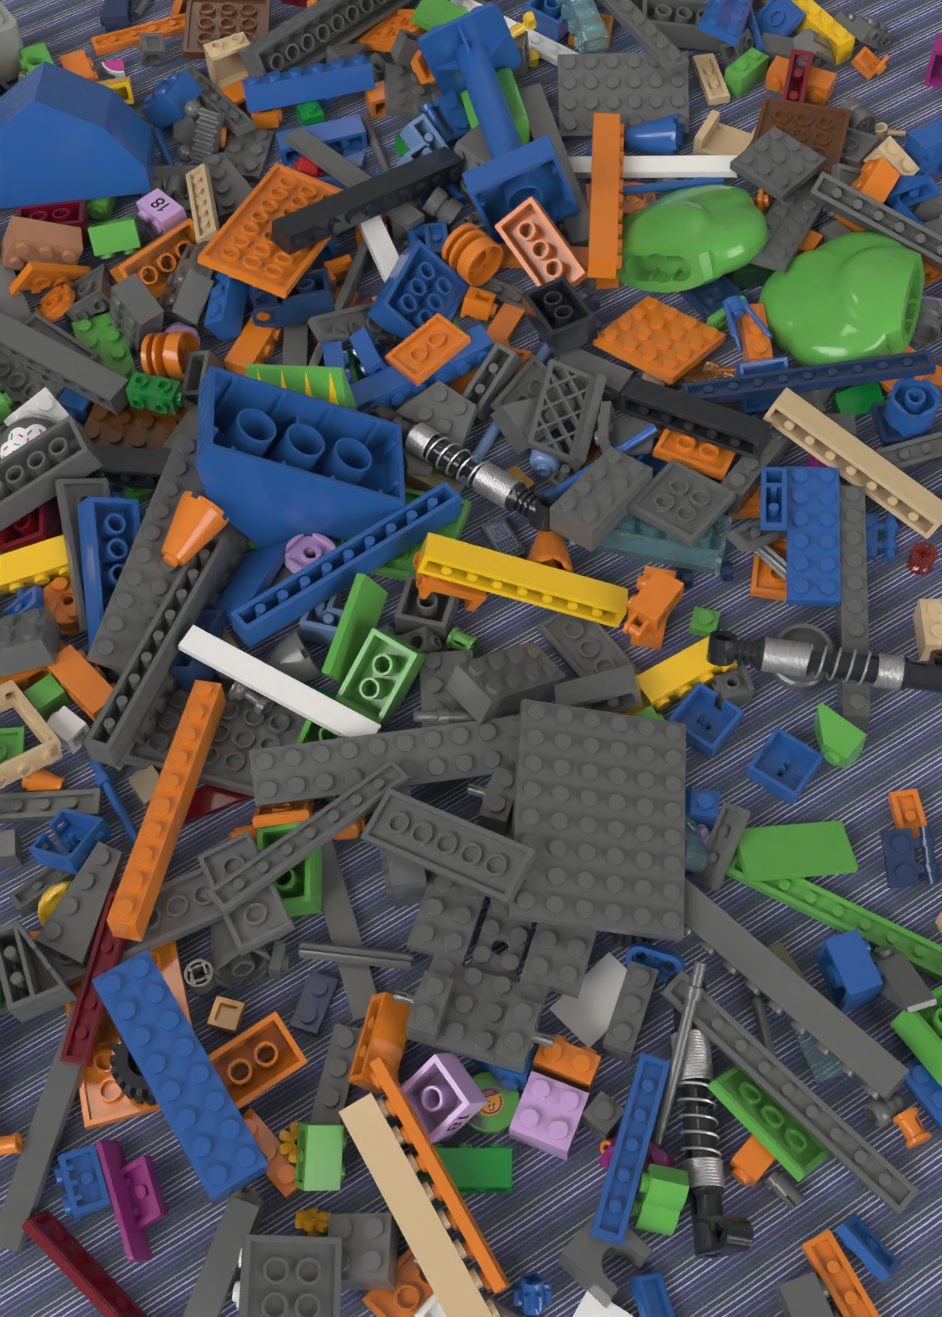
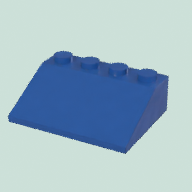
(417, 291)

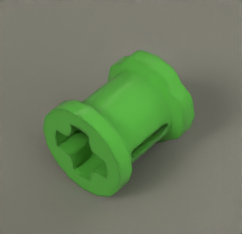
(462, 641)

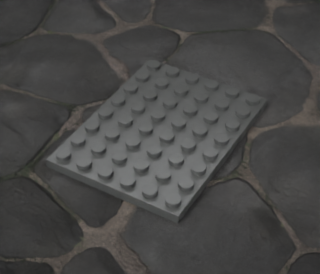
(605, 816)

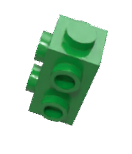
(155, 393)

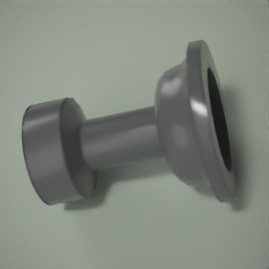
(240, 692)

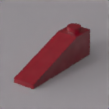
(798, 75)

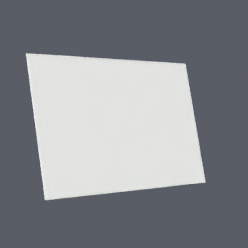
(592, 1011)

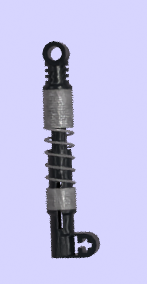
(487, 479)
(796, 658)
(712, 1232)

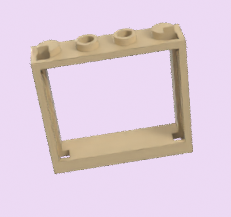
(37, 757)

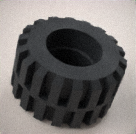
(126, 1078)

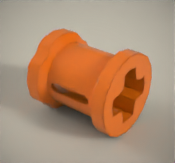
(912, 1127)

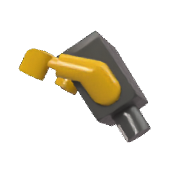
(520, 37)

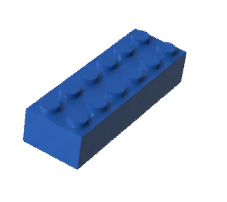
(106, 539)

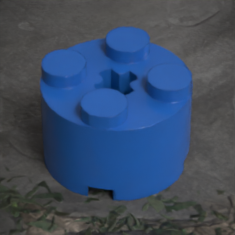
(912, 406)

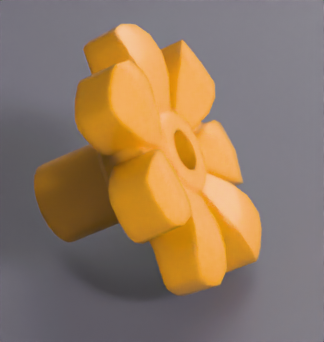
(289, 1142)
(312, 1221)

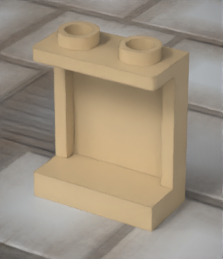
(224, 59)
(719, 138)

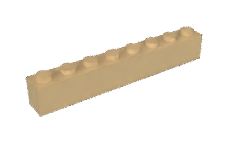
(856, 462)
(413, 1211)

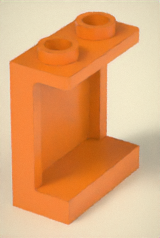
(426, 584)

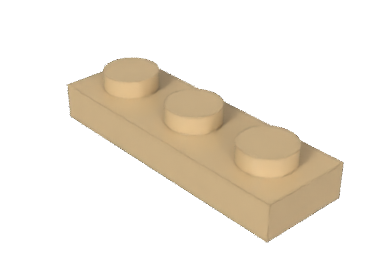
(710, 79)

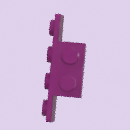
(134, 1196)

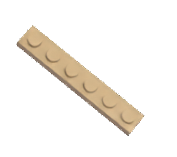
(202, 203)

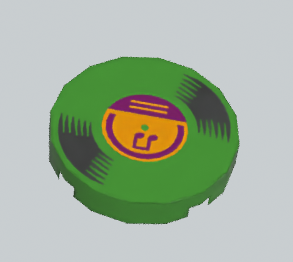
(500, 1108)

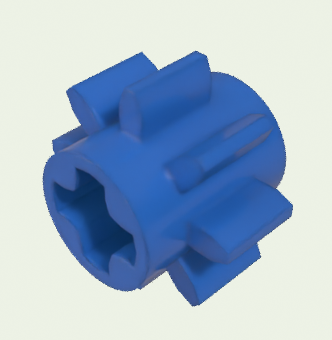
(532, 1293)

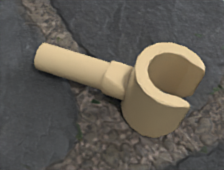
(882, 131)

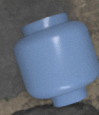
(543, 463)

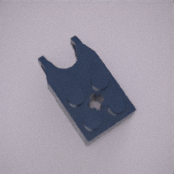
(308, 298)

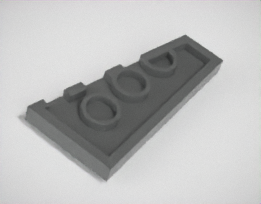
(227, 184)
(346, 322)
(77, 915)

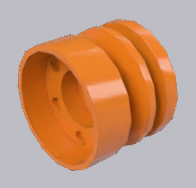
(472, 254)
(167, 353)

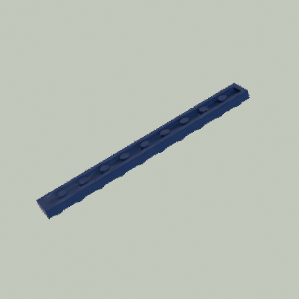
(813, 377)

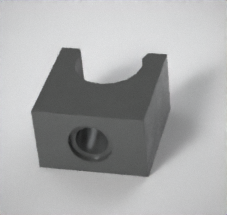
(585, 1254)

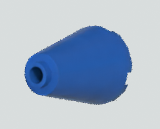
(657, 137)

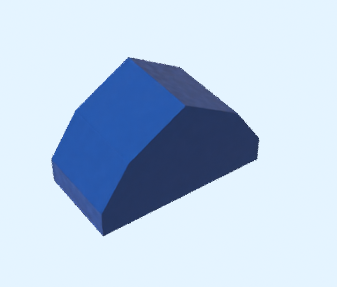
(70, 141)
(294, 461)

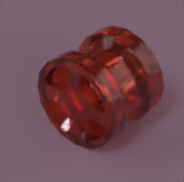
(917, 563)

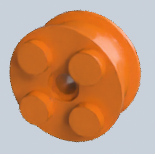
(60, 600)

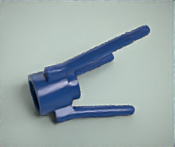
(734, 310)

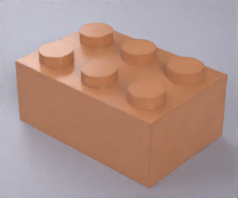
(40, 241)

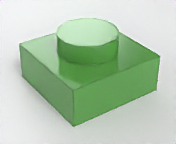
(703, 621)

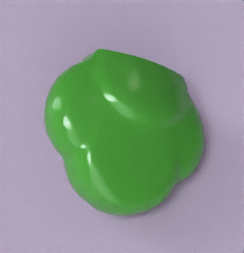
(690, 238)
(846, 300)

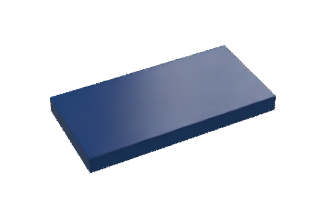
(252, 577)

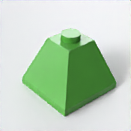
(837, 737)

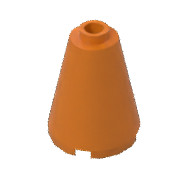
(191, 528)
(550, 550)

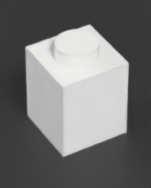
(68, 728)

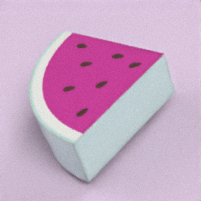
(114, 67)

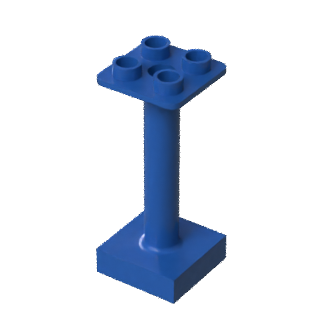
(466, 57)

